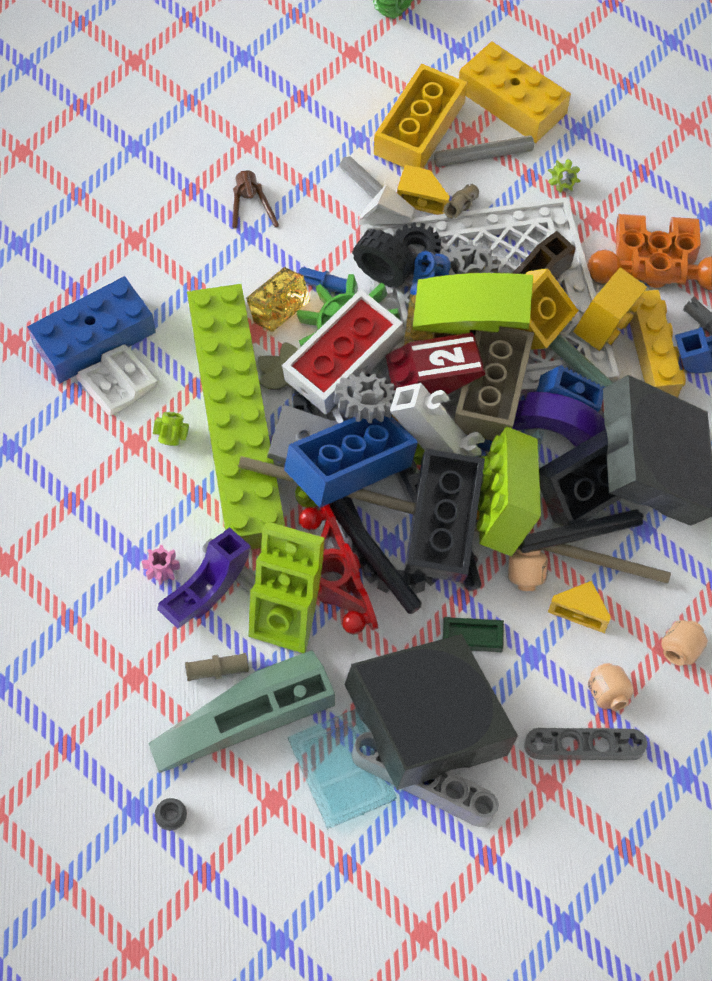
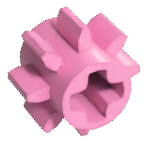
(161, 564)

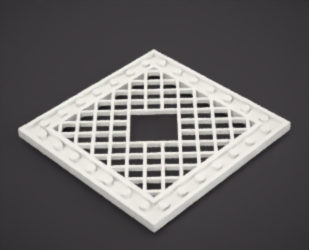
(542, 216)

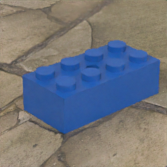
(90, 327)
(349, 457)

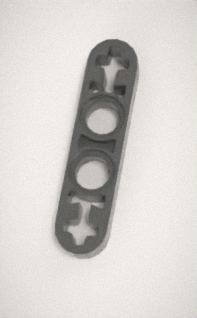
(585, 741)

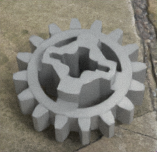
(470, 259)
(364, 397)

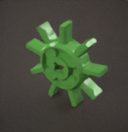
(334, 304)

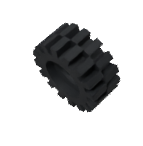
(420, 236)

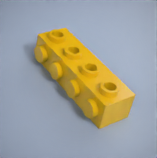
(655, 346)

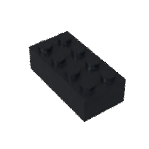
(577, 482)
(444, 515)

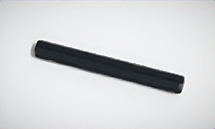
(581, 530)
(375, 556)

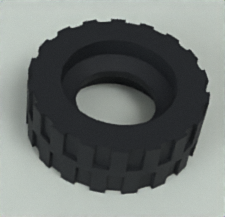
(383, 258)

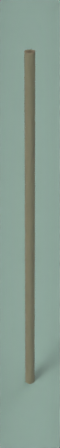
(408, 507)

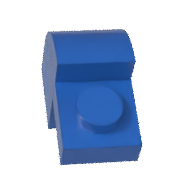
(695, 351)

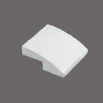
(117, 380)

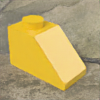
(422, 190)

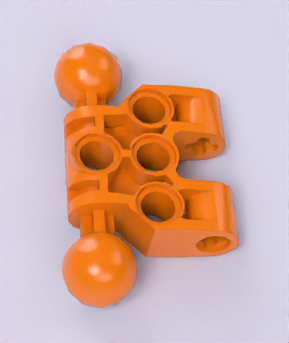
(654, 256)

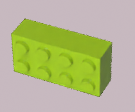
(509, 491)

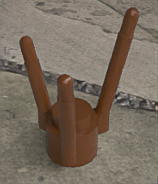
(247, 188)

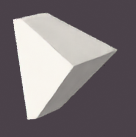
(387, 208)

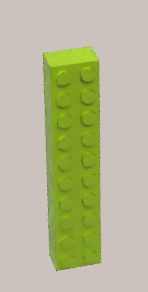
(234, 410)

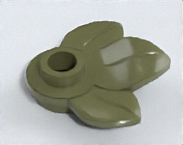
(272, 367)

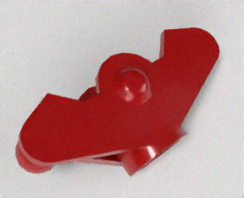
(346, 563)

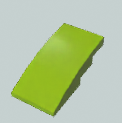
(473, 302)
(285, 587)

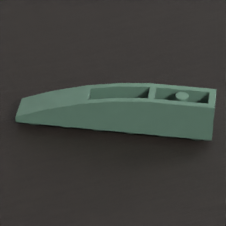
(248, 709)

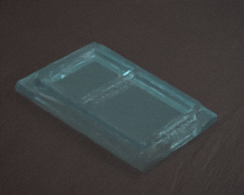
(335, 782)

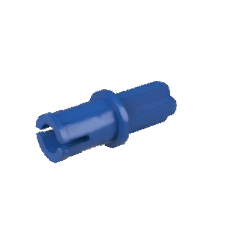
(330, 282)

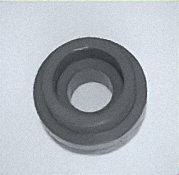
(168, 805)

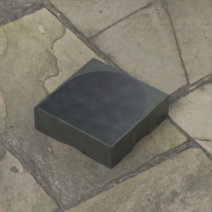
(658, 450)
(430, 710)

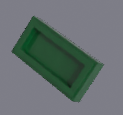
(478, 633)

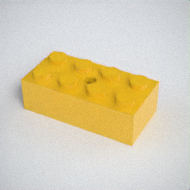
(514, 91)
(420, 117)

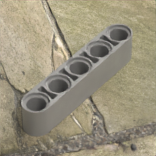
(436, 791)

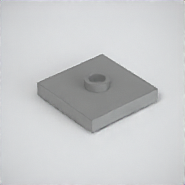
(294, 426)

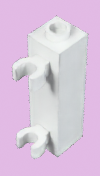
(429, 422)

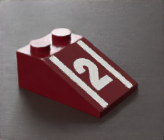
(437, 363)

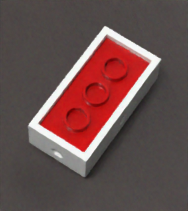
(346, 344)

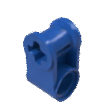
(423, 271)

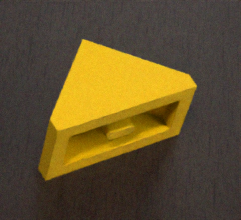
(581, 606)

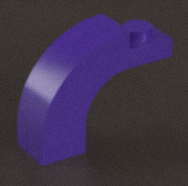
(559, 414)
(213, 578)

